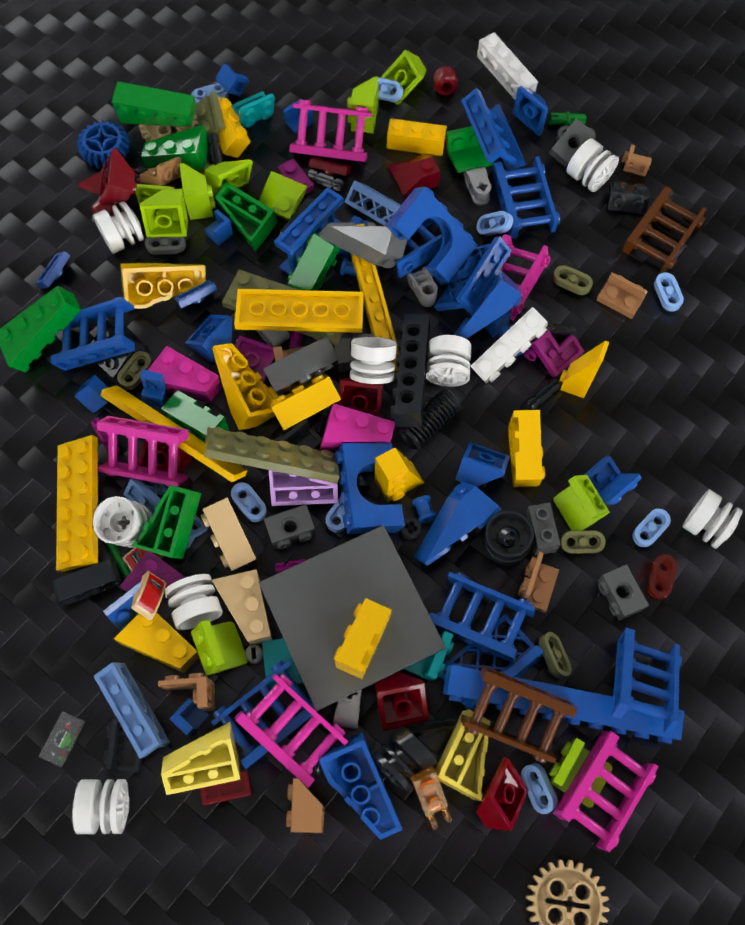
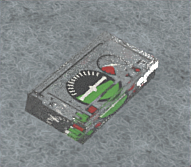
(61, 739)

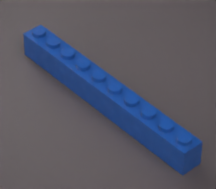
(592, 707)

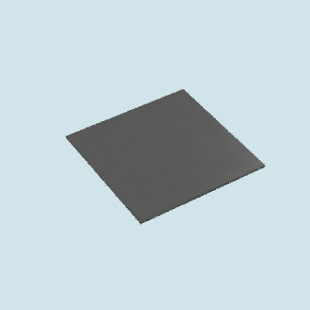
(318, 603)

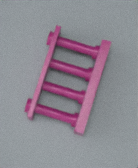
(319, 147)
(531, 276)
(152, 433)
(268, 736)
(582, 787)

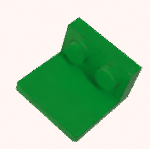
(465, 150)

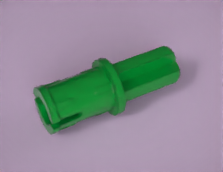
(565, 118)

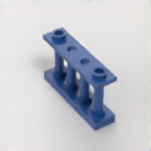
(493, 131)
(505, 194)
(310, 221)
(420, 254)
(103, 347)
(483, 639)
(625, 683)
(250, 752)

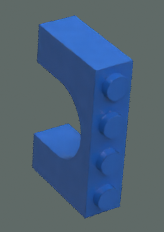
(456, 242)
(359, 513)

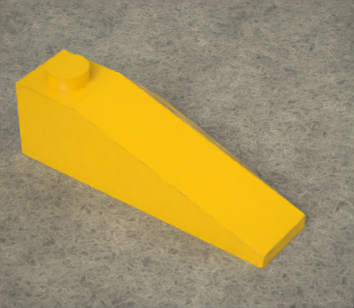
(154, 282)
(582, 371)
(245, 391)

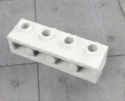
(504, 65)
(505, 349)

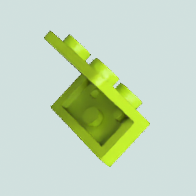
(218, 646)
(568, 766)

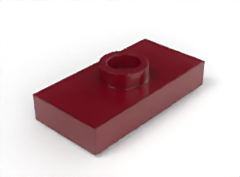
(329, 167)
(227, 791)

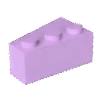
(299, 490)

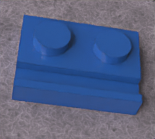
(120, 611)

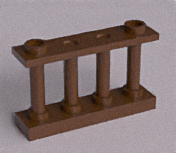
(654, 215)
(537, 698)

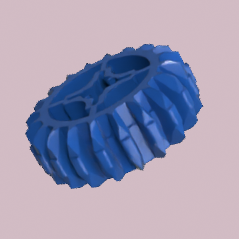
(99, 140)

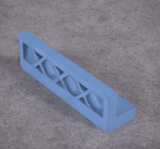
(376, 197)
(147, 495)
(131, 709)

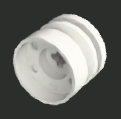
(592, 165)
(118, 227)
(373, 360)
(448, 360)
(113, 519)
(713, 519)
(193, 601)
(100, 806)

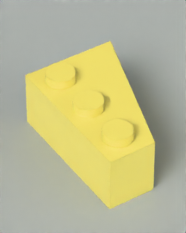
(464, 760)
(203, 762)

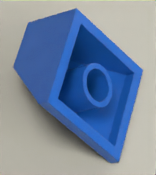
(530, 109)
(212, 332)
(481, 465)

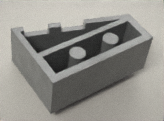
(302, 364)

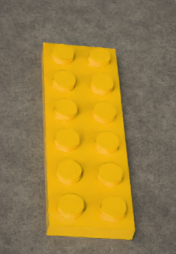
(299, 310)
(77, 503)

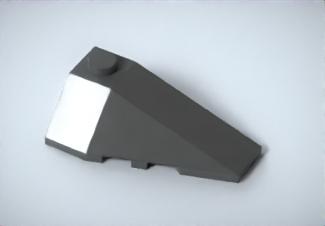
(367, 242)

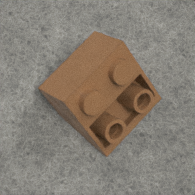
(306, 812)

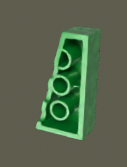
(152, 106)
(36, 327)

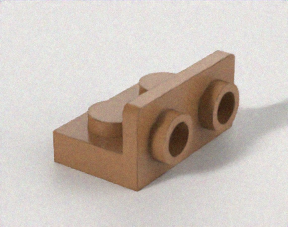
(163, 173)
(622, 295)

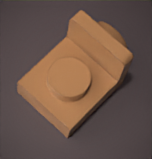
(635, 163)

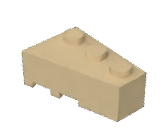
(228, 534)
(246, 604)

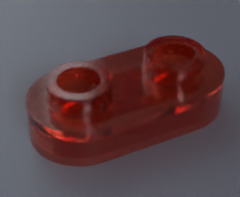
(662, 578)

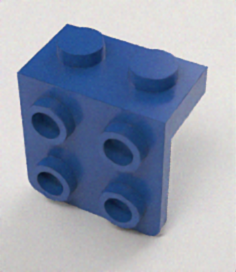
(610, 481)

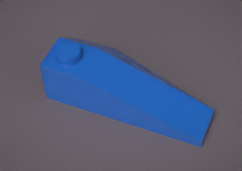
(497, 301)
(460, 514)
(358, 780)

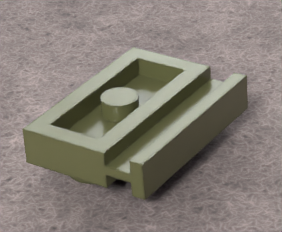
(210, 114)

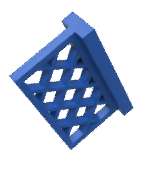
(471, 289)
(521, 665)

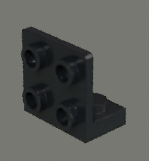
(116, 363)

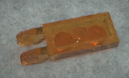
(431, 795)

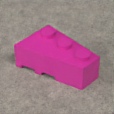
(186, 376)
(353, 426)

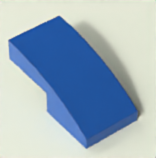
(154, 388)

